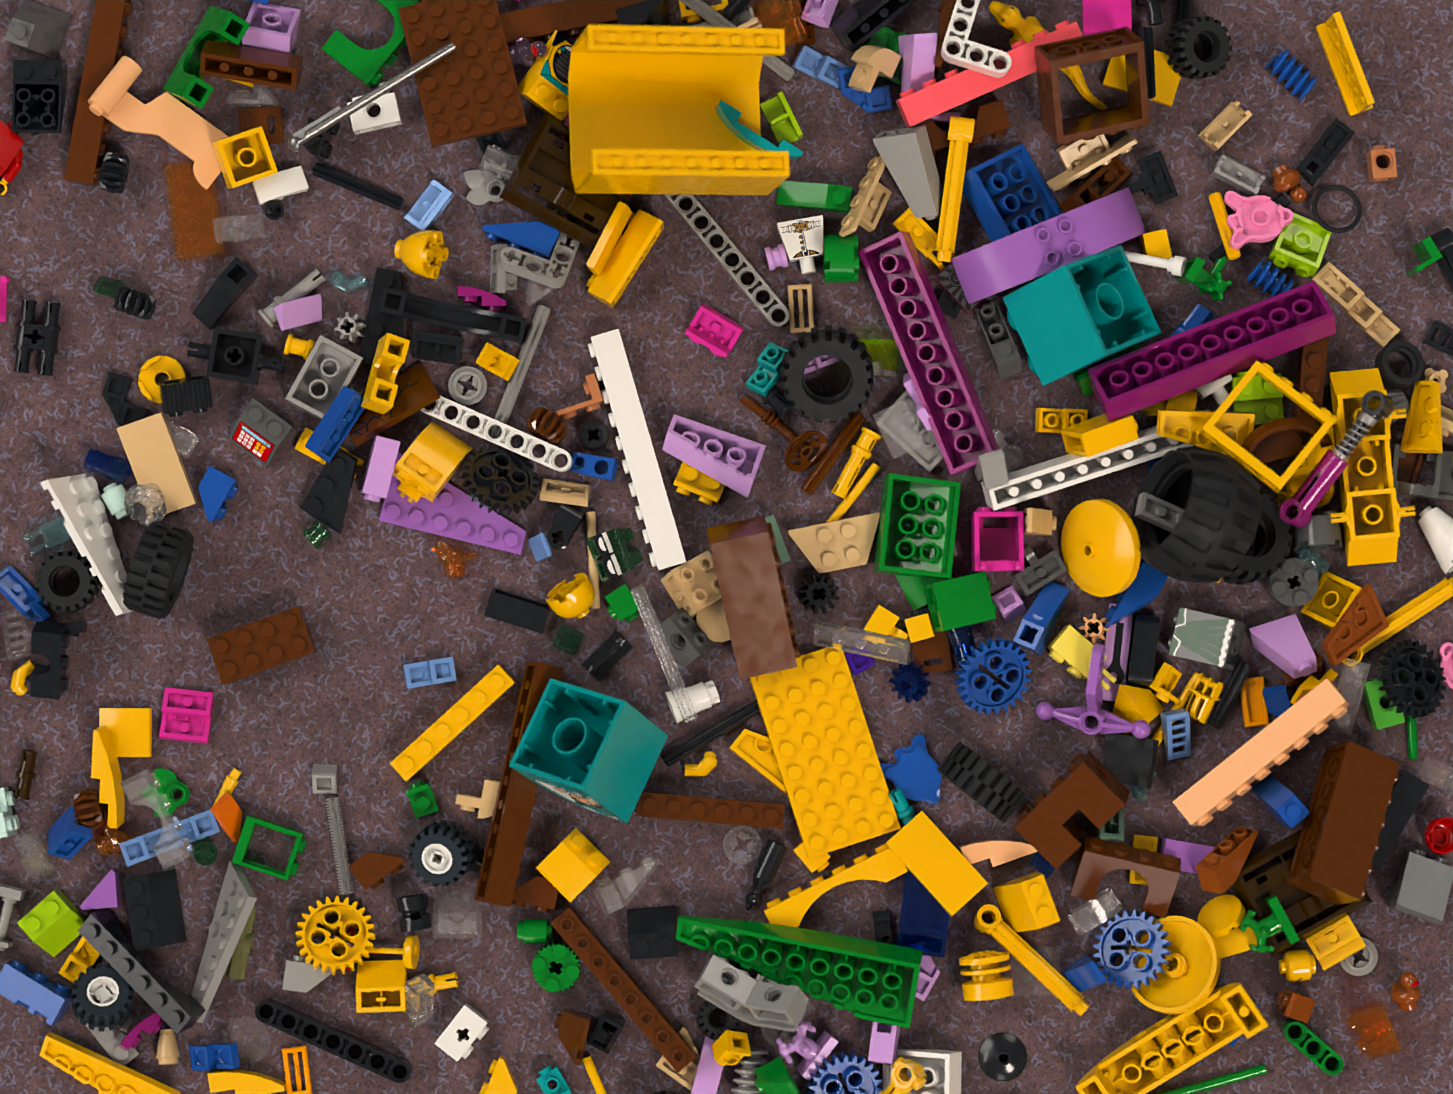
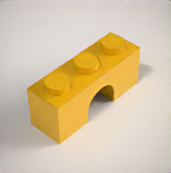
(388, 358)

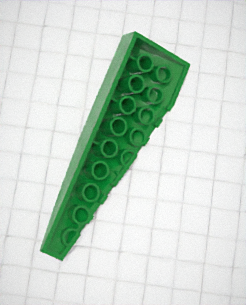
(850, 972)

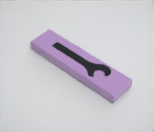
(1117, 653)

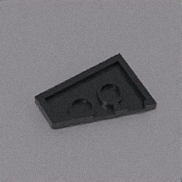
(331, 490)

